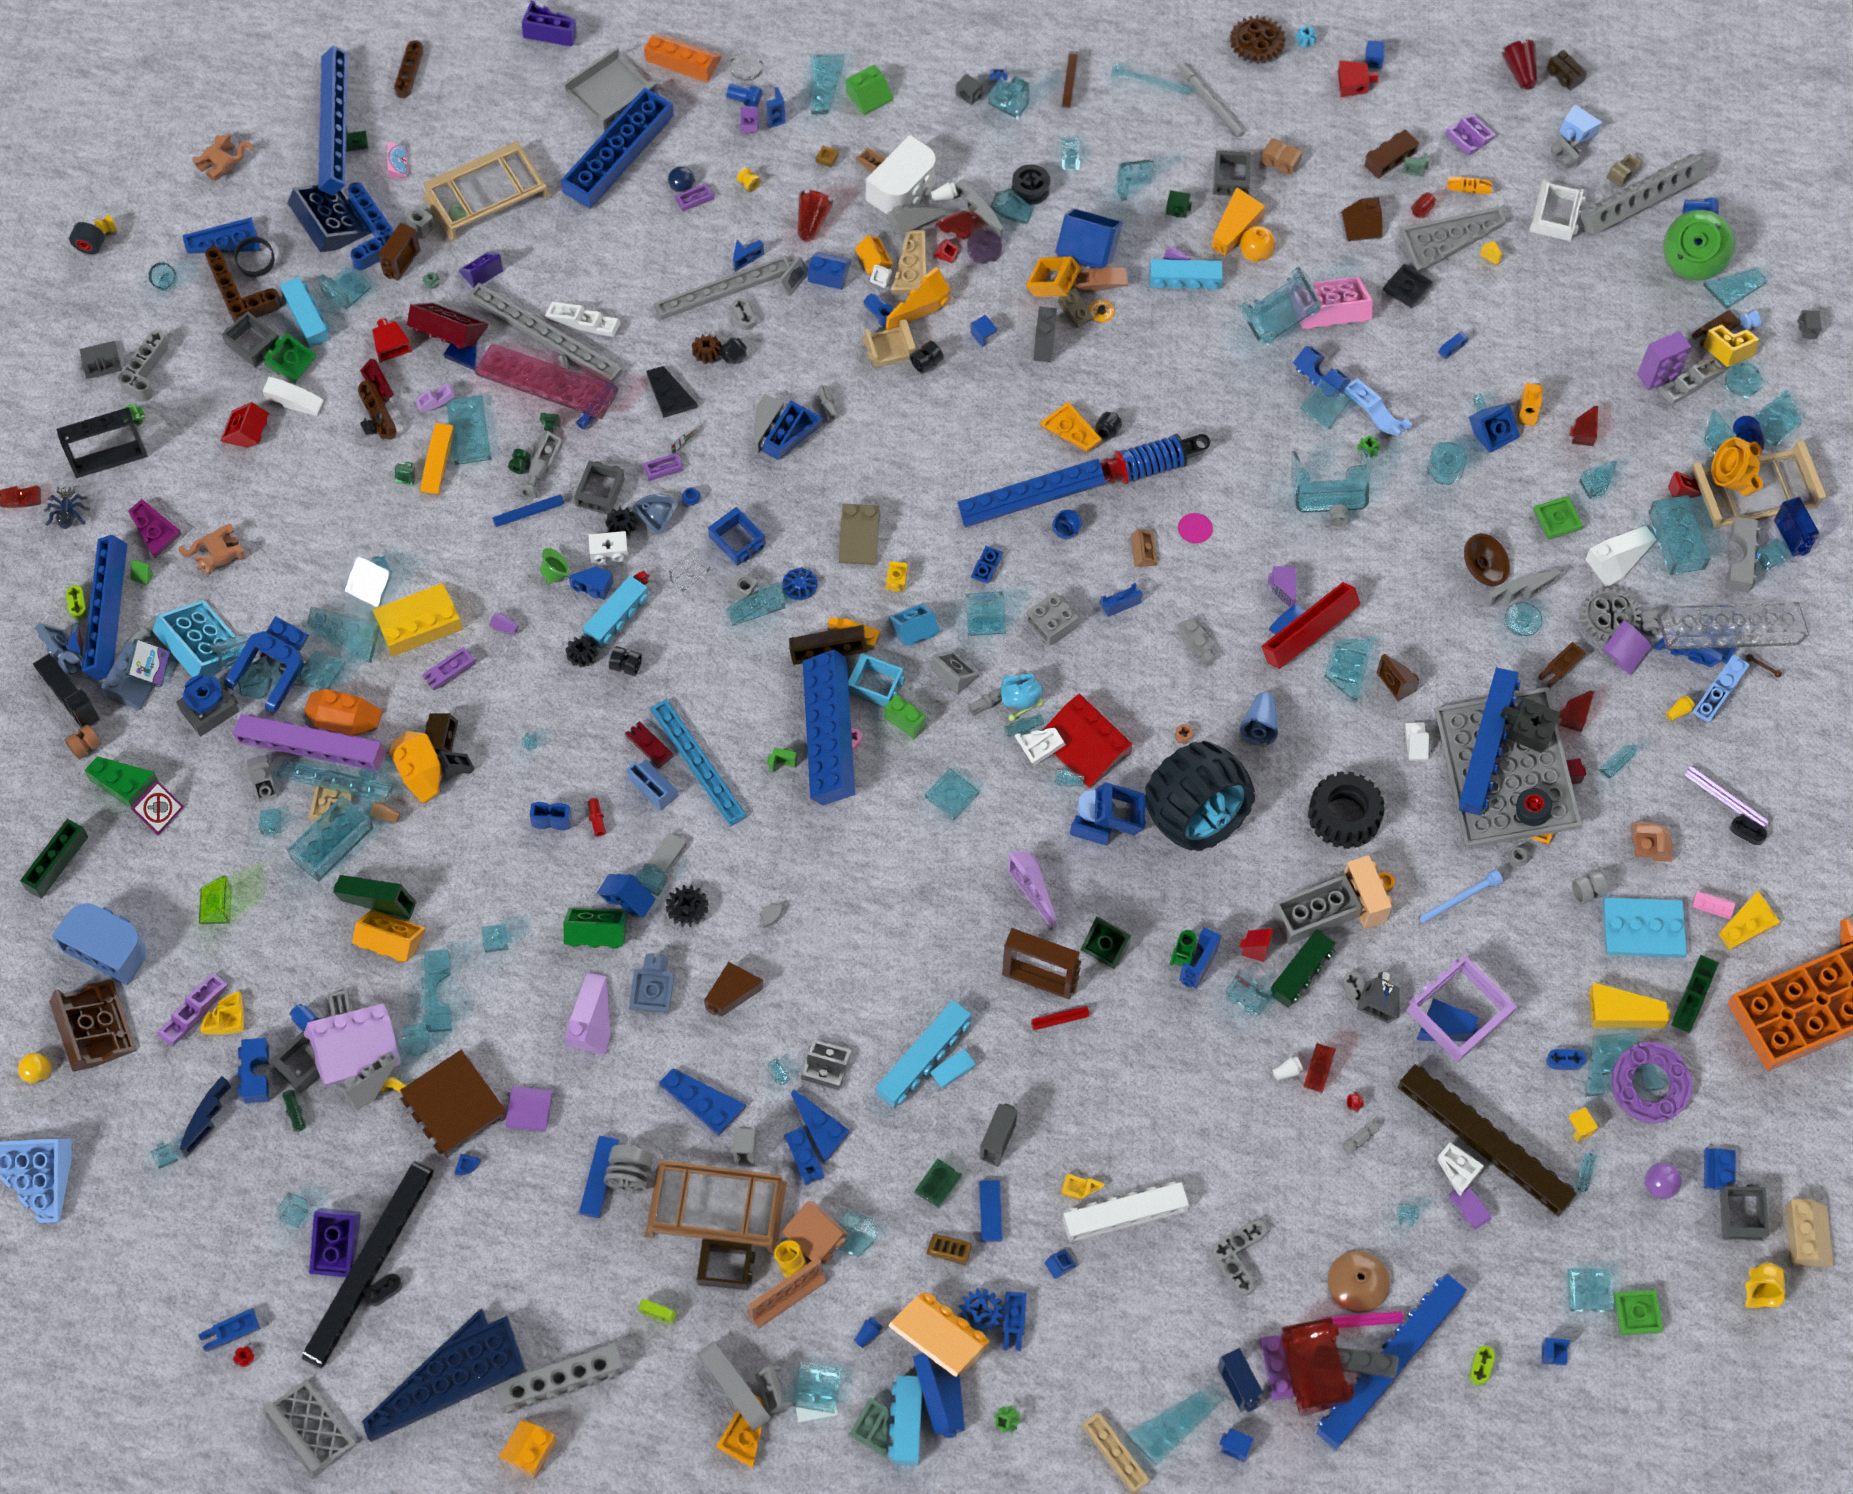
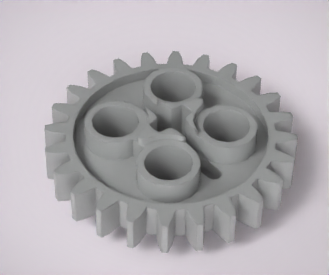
(1593, 616)

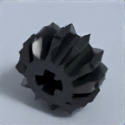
(621, 520)
(585, 645)

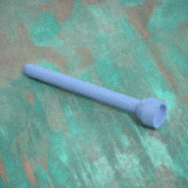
(1492, 879)

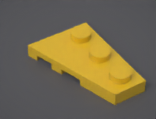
(1749, 922)

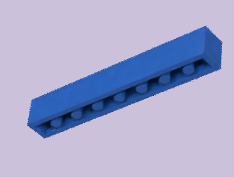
(104, 607)
(1488, 742)

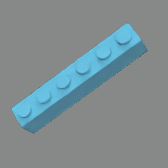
(923, 1054)

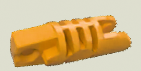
(1469, 185)

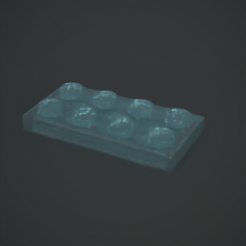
(470, 431)

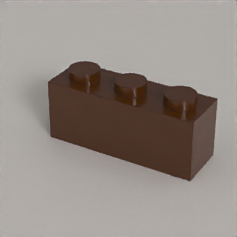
(1391, 153)

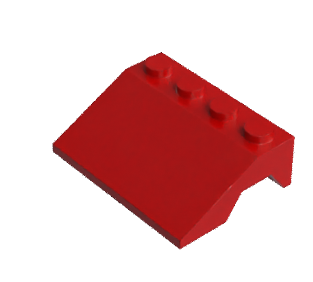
(1089, 740)

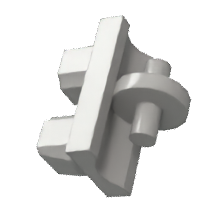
(1568, 149)

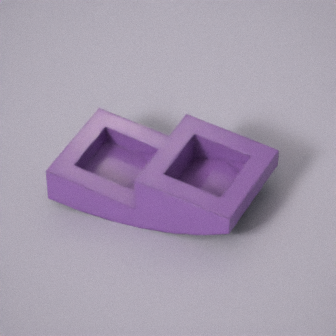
(1471, 1207)

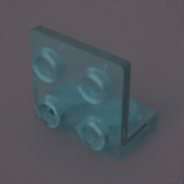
(344, 287)

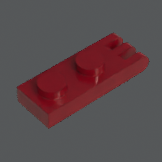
(373, 373)
(649, 745)

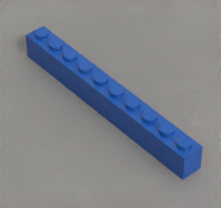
(333, 121)
(1405, 1345)

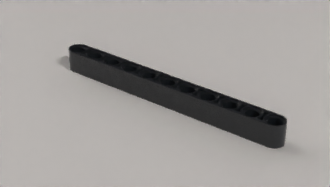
(367, 1265)

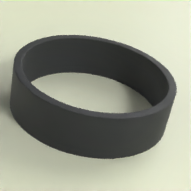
(241, 244)

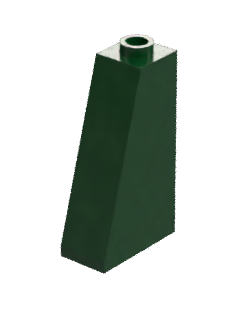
(375, 895)

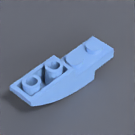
(1721, 688)

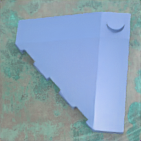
(38, 1174)

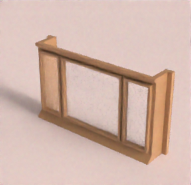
(717, 1204)

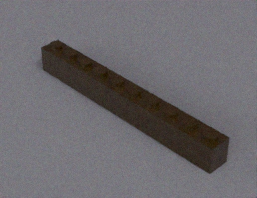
(1487, 1140)

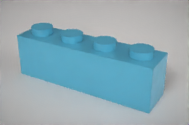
(1185, 274)
(304, 311)
(616, 612)
(907, 1420)

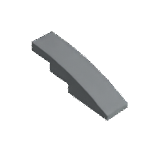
(977, 206)
(1693, 380)
(1527, 586)

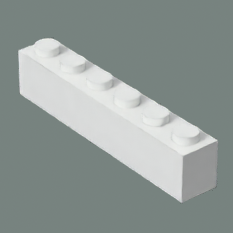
(1125, 1212)

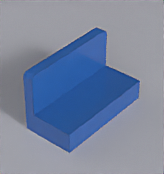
(776, 110)
(1090, 831)

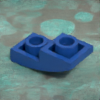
(987, 564)
(1286, 618)

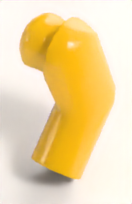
(394, 1083)

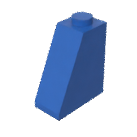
(1452, 1021)

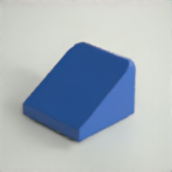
(1059, 1263)

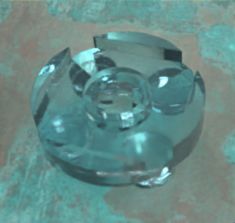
(1741, 388)

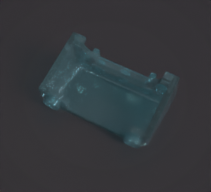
(1282, 308)

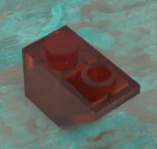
(960, 223)
(1319, 1067)

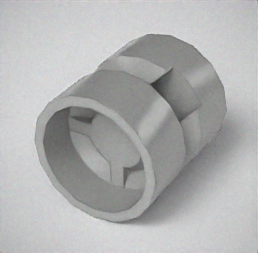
(1587, 888)

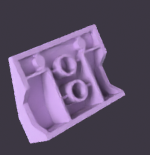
(350, 1042)

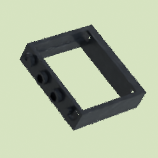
(106, 458)

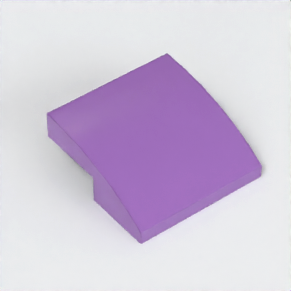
(1470, 134)
(1627, 647)
(528, 1109)

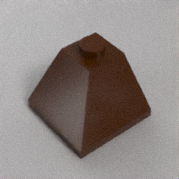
(1363, 219)
(1397, 677)

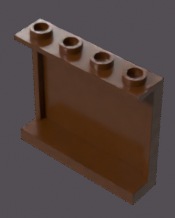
(452, 1102)

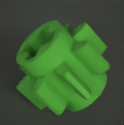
(137, 412)
(1370, 445)
(1007, 1419)

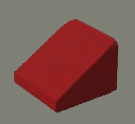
(946, 251)

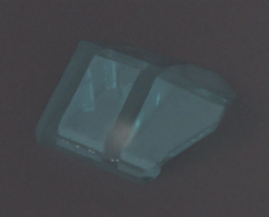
(257, 679)
(861, 1232)

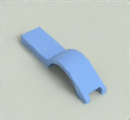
(1374, 406)

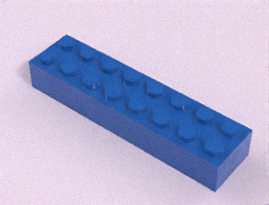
(617, 148)
(828, 728)

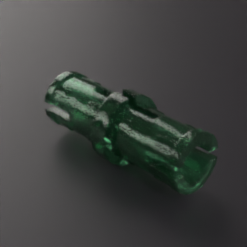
(293, 1110)

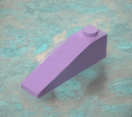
(1027, 875)
(590, 1017)

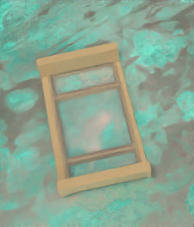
(482, 187)
(1783, 477)

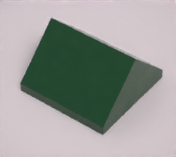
(1106, 942)

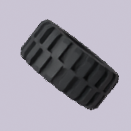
(1352, 788)

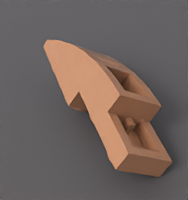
(1100, 279)

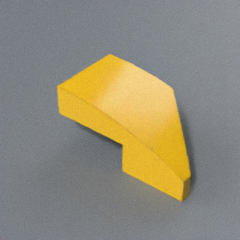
(1078, 1187)

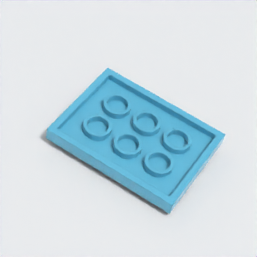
(1644, 927)

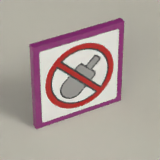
(157, 807)

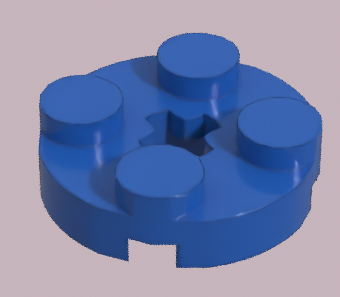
(207, 702)

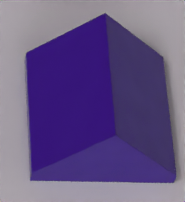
(482, 269)

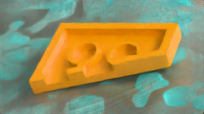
(1071, 427)
(740, 1440)

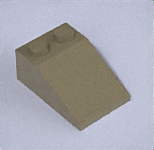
(859, 534)

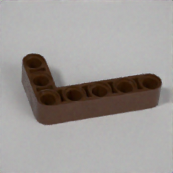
(256, 304)

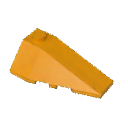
(927, 299)

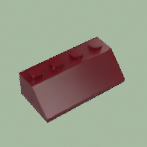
(445, 324)

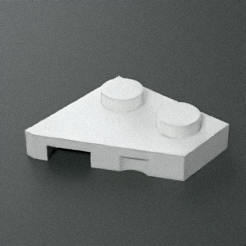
(1040, 744)
(1459, 1167)

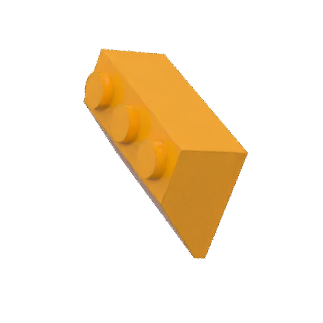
(388, 935)

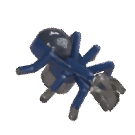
(65, 514)

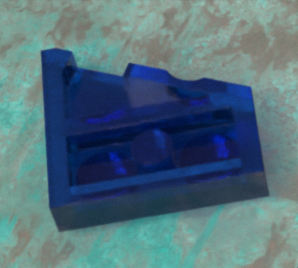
(464, 357)

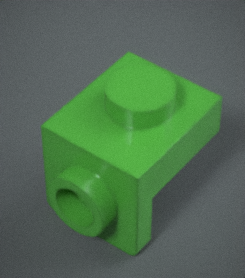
(781, 756)

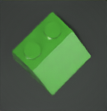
(868, 89)

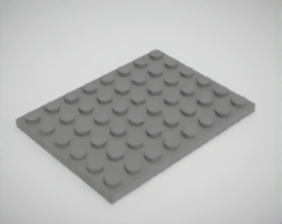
(1517, 771)

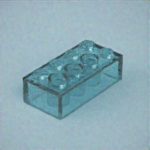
(1679, 535)
(330, 838)

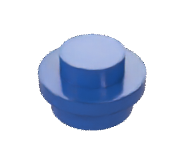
(691, 496)

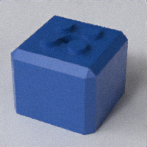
(1088, 238)

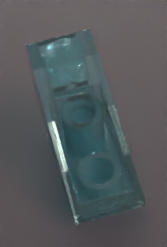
(759, 603)

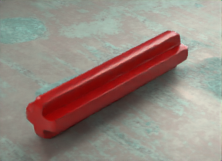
(1060, 1018)

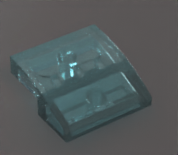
(1590, 1289)
(817, 1387)

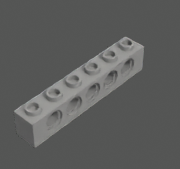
(548, 1374)

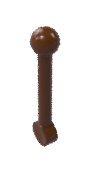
(1750, 657)

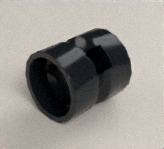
(924, 358)
(619, 658)

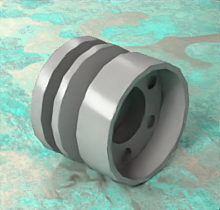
(628, 1168)

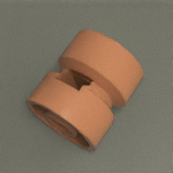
(83, 741)

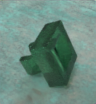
(550, 421)
(405, 473)

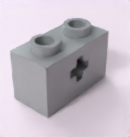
(744, 1146)

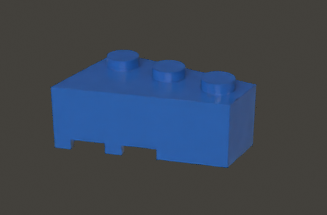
(791, 429)

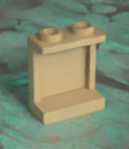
(889, 345)

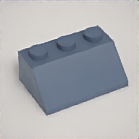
(123, 688)

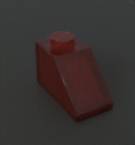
(1585, 428)
(1576, 711)

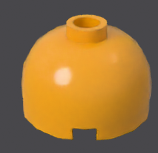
(1257, 243)

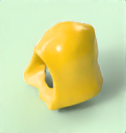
(1765, 1286)

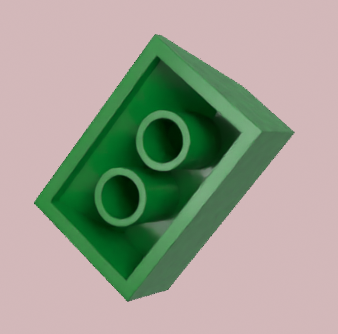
(595, 927)

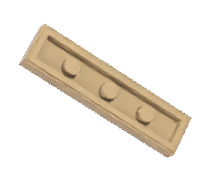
(1116, 1453)

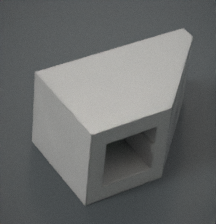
(261, 778)

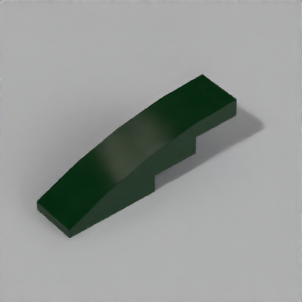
(1694, 994)

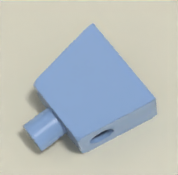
(1579, 125)

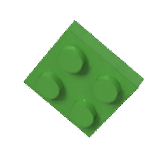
(1557, 517)
(1638, 1312)

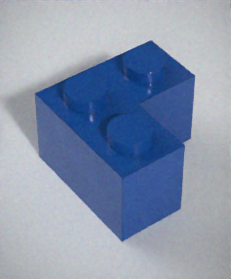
(628, 893)

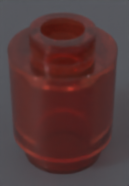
(1423, 205)

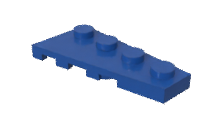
(223, 236)
(703, 1101)

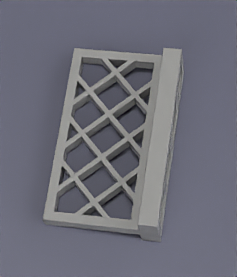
(295, 1441)

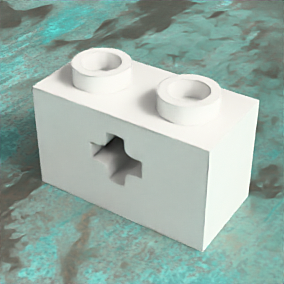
(608, 547)

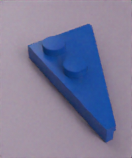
(824, 1129)

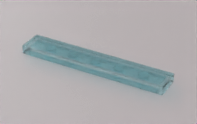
(335, 780)

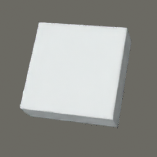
(880, 276)

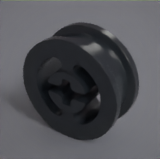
(1039, 181)

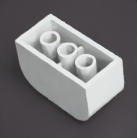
(902, 176)

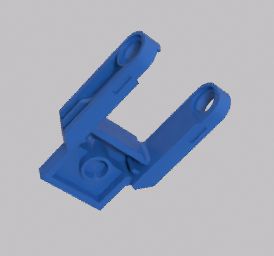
(283, 644)

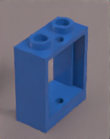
(727, 522)
(1103, 808)

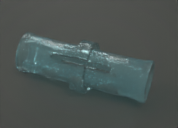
(1024, 725)

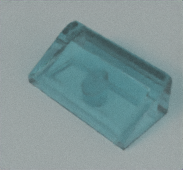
(1618, 760)

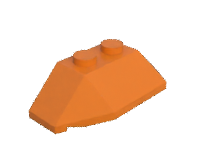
(341, 712)

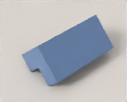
(652, 784)

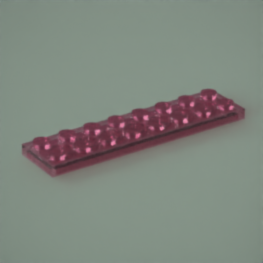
(546, 380)

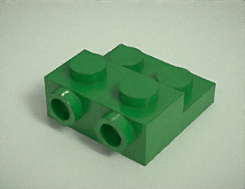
(289, 358)

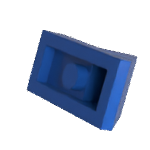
(744, 256)

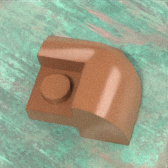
(1651, 841)

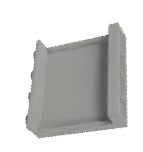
(606, 88)

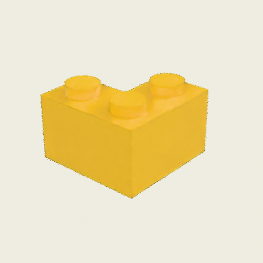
(1730, 347)

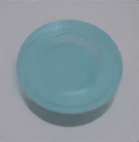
(1479, 402)

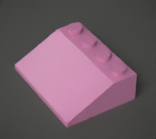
(1341, 301)

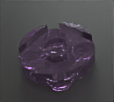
(984, 238)

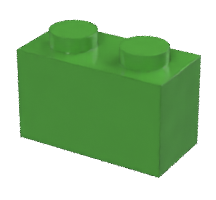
(905, 716)

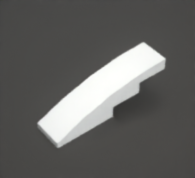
(579, 318)

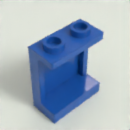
(1209, 944)

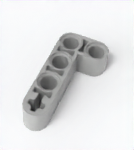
(145, 359)

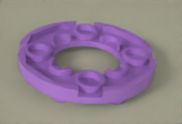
(1673, 1065)

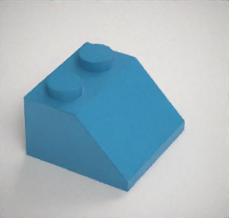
(914, 624)

